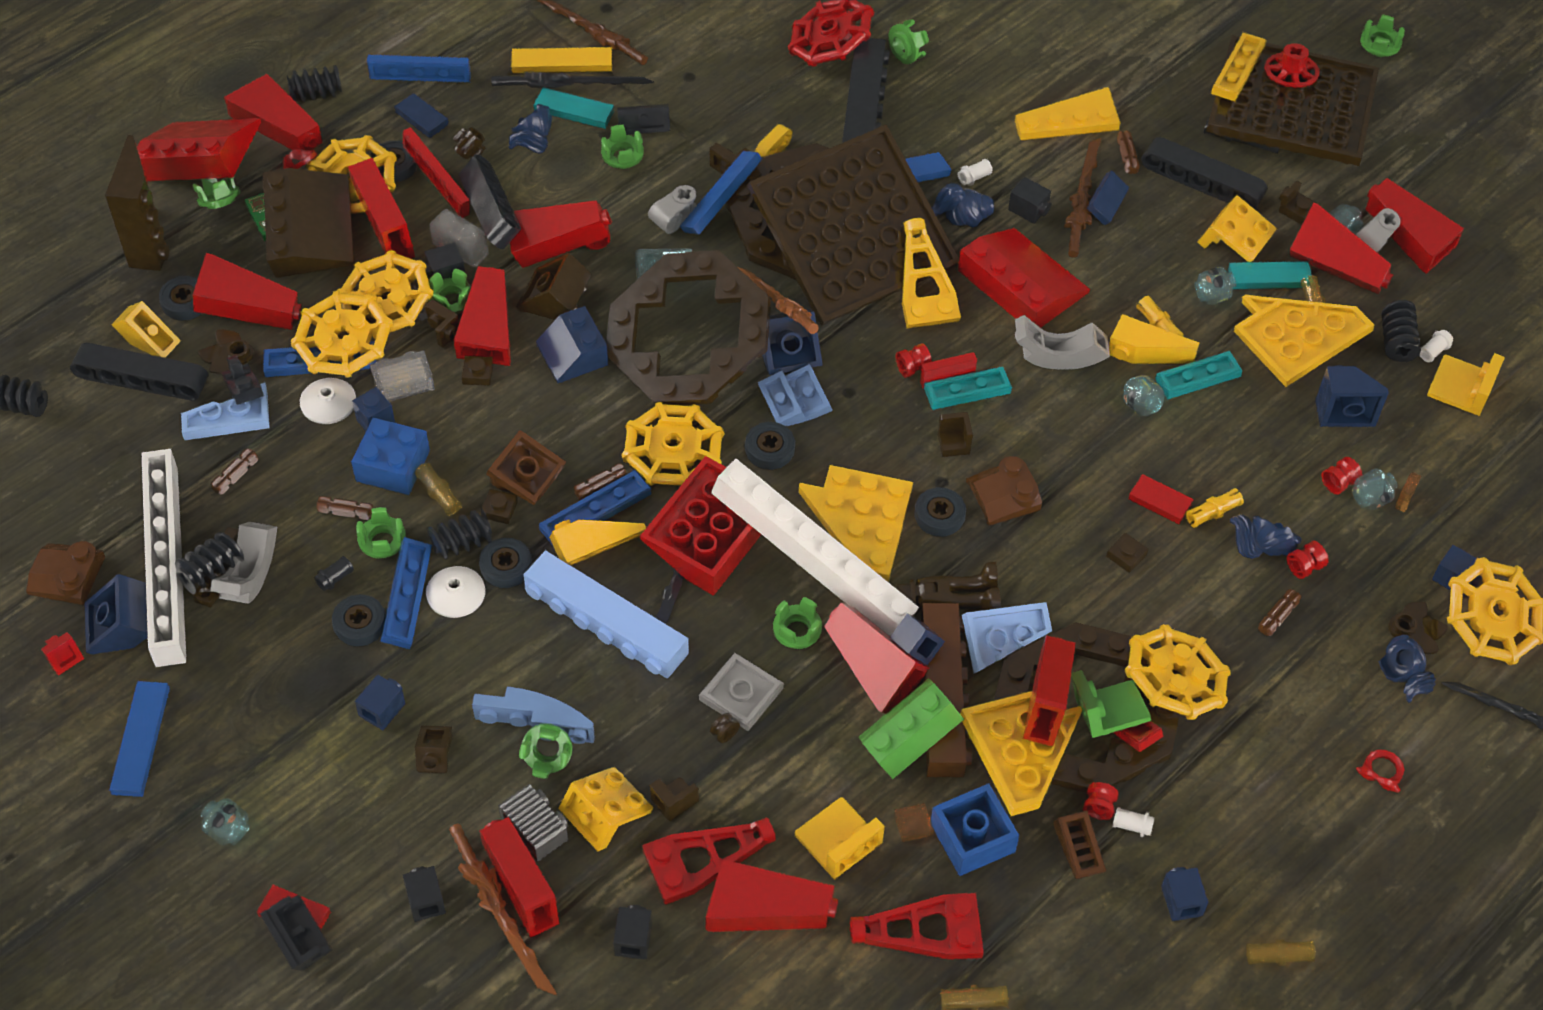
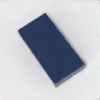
(421, 115)
(1107, 197)

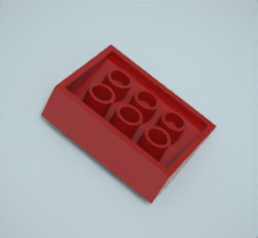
(197, 149)
(1020, 276)
(700, 532)

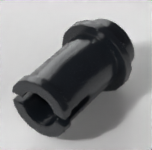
(327, 578)

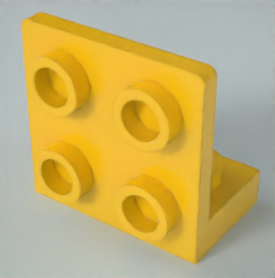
(1240, 229)
(1464, 383)
(602, 804)
(839, 837)

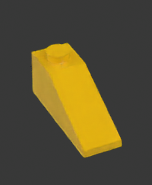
(1148, 344)
(588, 538)

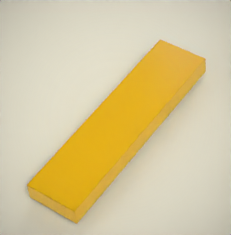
(562, 60)
(1238, 67)

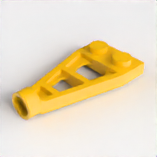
(928, 309)

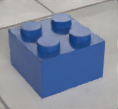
(390, 456)
(974, 829)

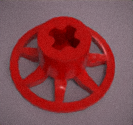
(1292, 62)

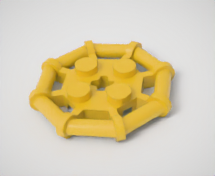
(340, 162)
(391, 281)
(339, 321)
(669, 428)
(1482, 614)
(1160, 682)

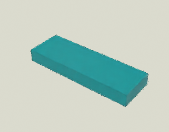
(575, 108)
(1269, 274)
(1198, 374)
(967, 388)

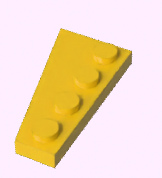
(1074, 116)

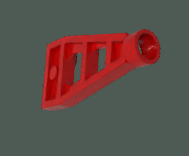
(670, 872)
(961, 920)

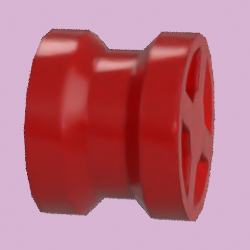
(1101, 800)

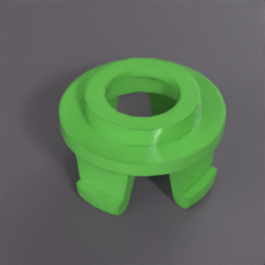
(1383, 36)
(903, 38)
(619, 140)
(216, 193)
(457, 284)
(380, 523)
(802, 613)
(542, 764)

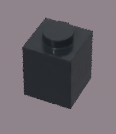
(1030, 200)
(444, 261)
(424, 893)
(632, 932)

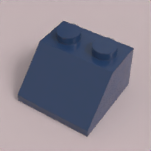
(573, 345)
(791, 345)
(1349, 398)
(116, 616)

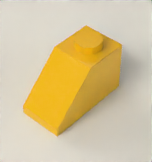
(146, 330)

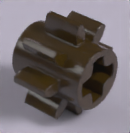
(469, 143)

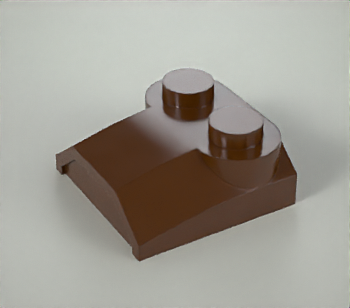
(525, 468)
(1006, 490)
(65, 572)

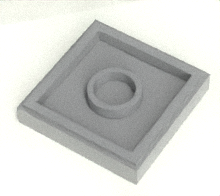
(741, 691)

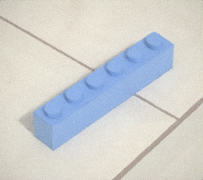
(606, 614)

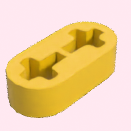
(775, 141)

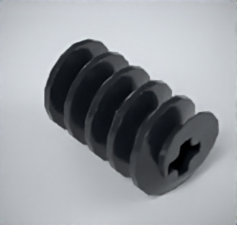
(314, 84)
(1400, 331)
(22, 396)
(460, 533)
(206, 560)

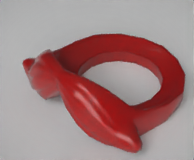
(299, 154)
(1386, 783)

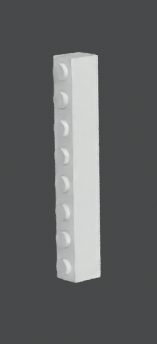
(812, 547)
(162, 549)

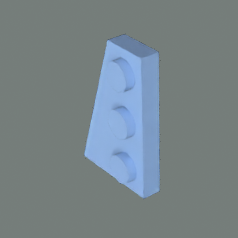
(226, 418)
(1002, 631)

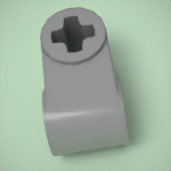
(673, 208)
(1379, 229)

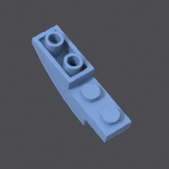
(531, 708)

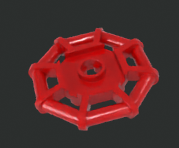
(822, 38)

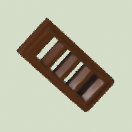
(1083, 821)

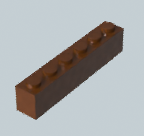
(950, 753)

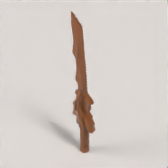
(785, 305)
(491, 900)

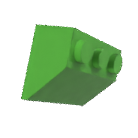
(911, 728)

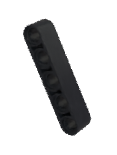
(1202, 172)
(489, 201)
(139, 371)

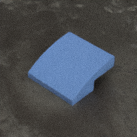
(795, 396)

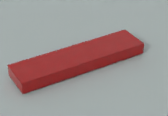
(436, 173)

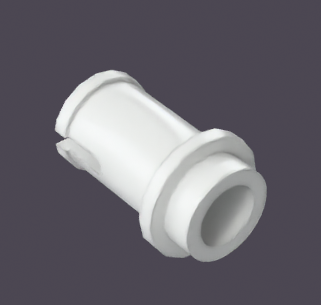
(970, 174)
(1440, 341)
(1134, 821)

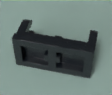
(296, 932)

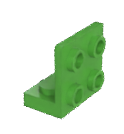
(1109, 707)

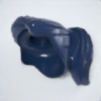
(532, 130)
(962, 205)
(1263, 536)
(1407, 663)

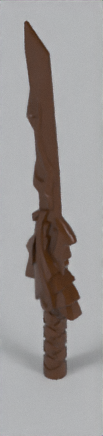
(599, 32)
(1081, 215)

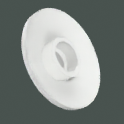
(330, 408)
(455, 601)

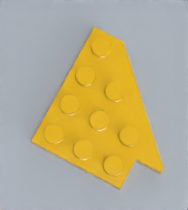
(1299, 334)
(862, 513)
(1016, 765)

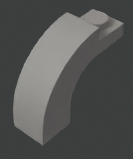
(1063, 350)
(247, 577)

